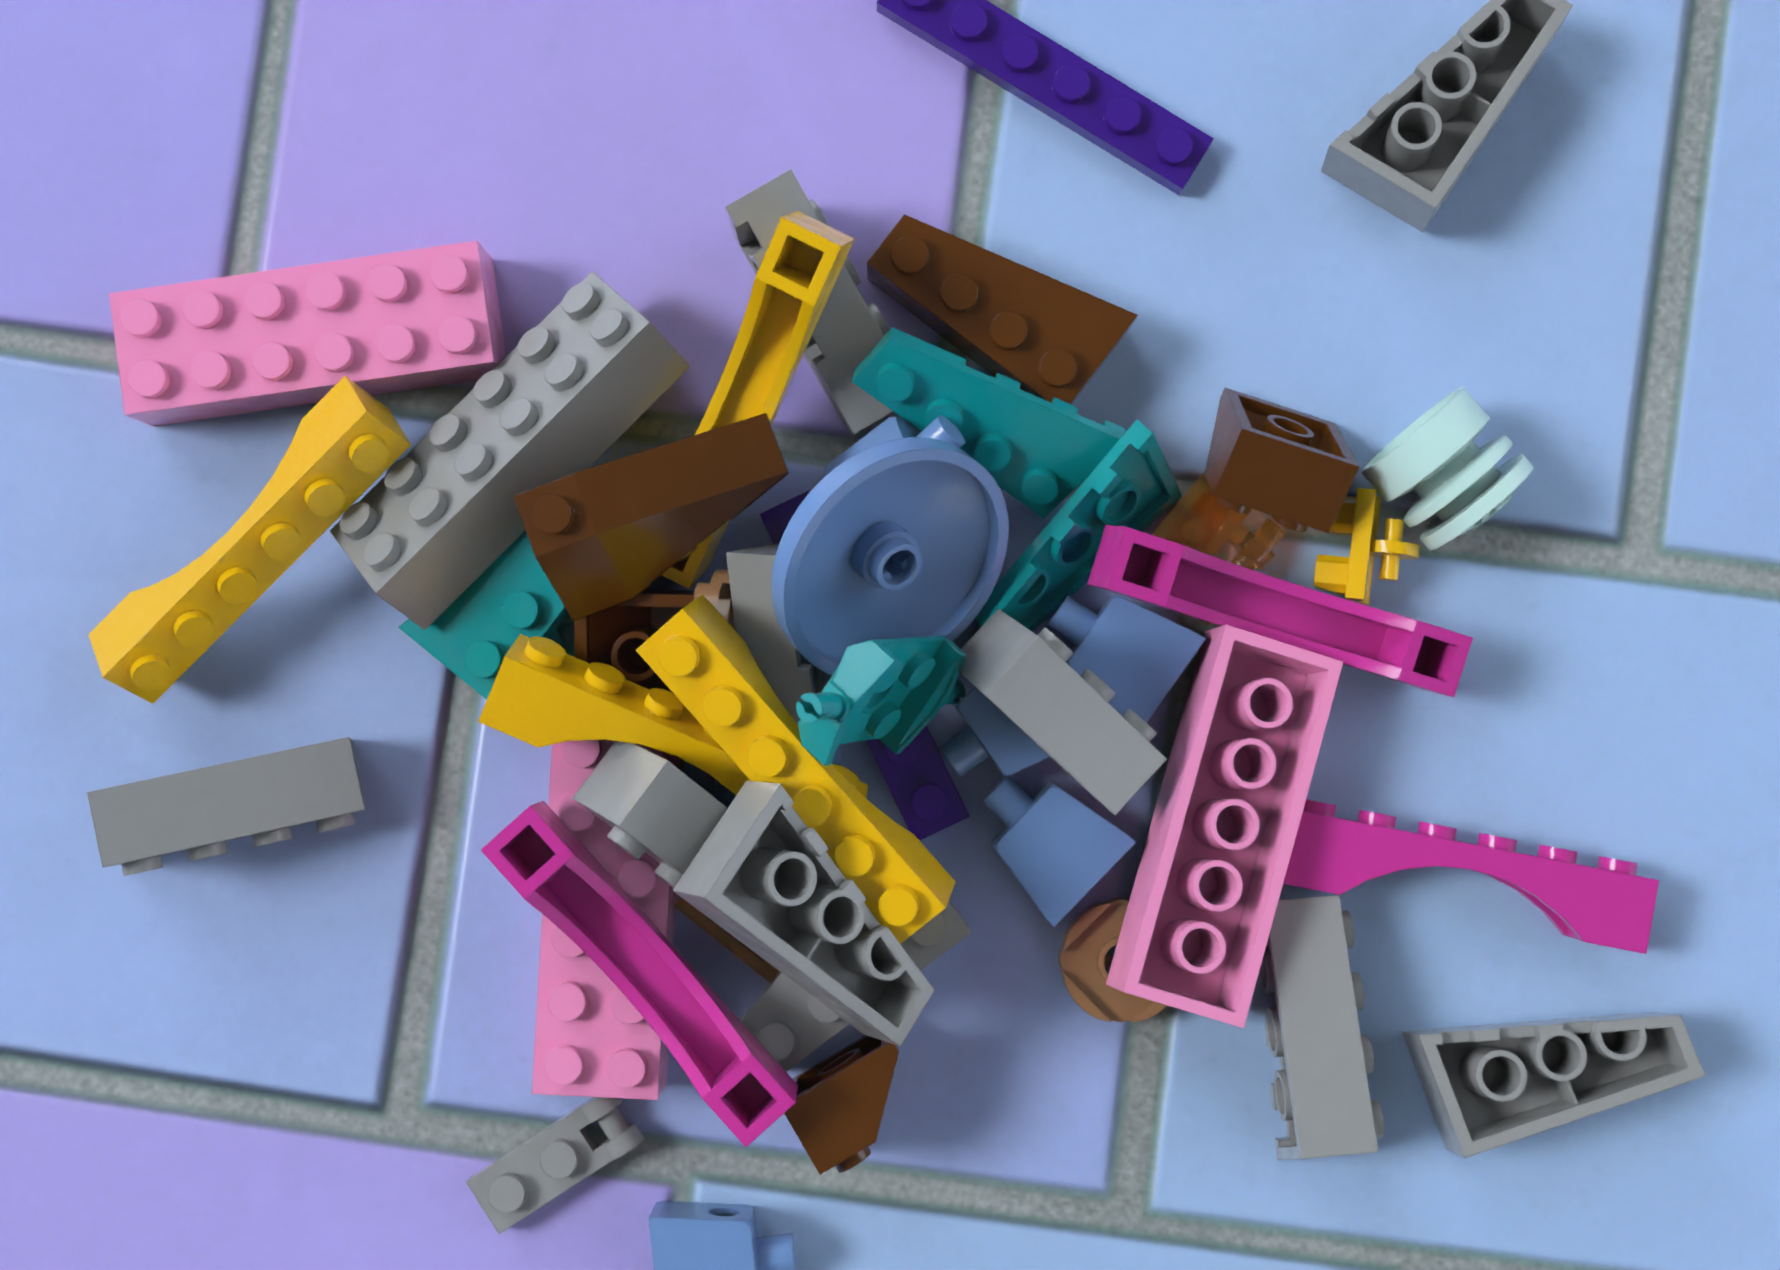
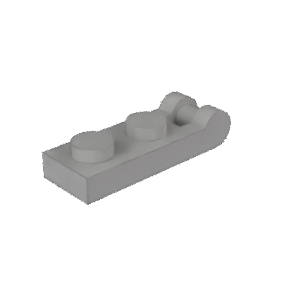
(552, 1162)

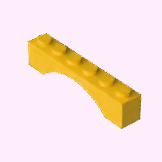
(771, 340)
(327, 467)
(729, 696)
(559, 698)

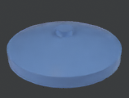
(890, 550)

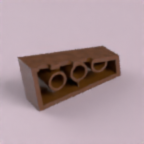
(999, 310)

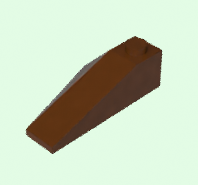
(632, 518)

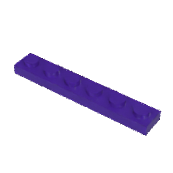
(1058, 84)
(918, 773)

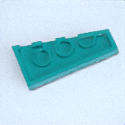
(1026, 443)

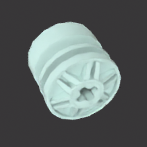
(1448, 470)

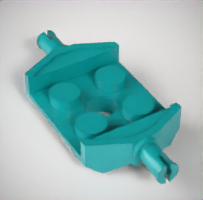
(881, 693)

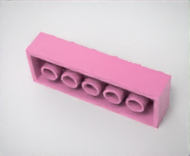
(302, 328)
(1225, 825)
(586, 1028)

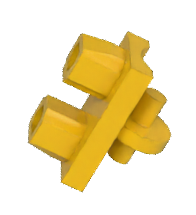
(1354, 574)

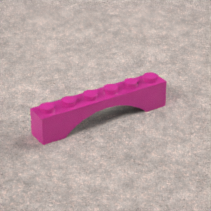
(1233, 595)
(1582, 901)
(693, 1022)

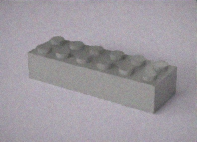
(524, 424)

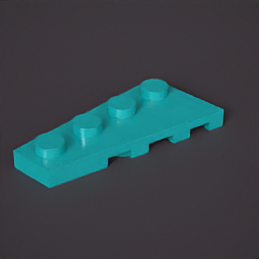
(1125, 489)
(490, 615)

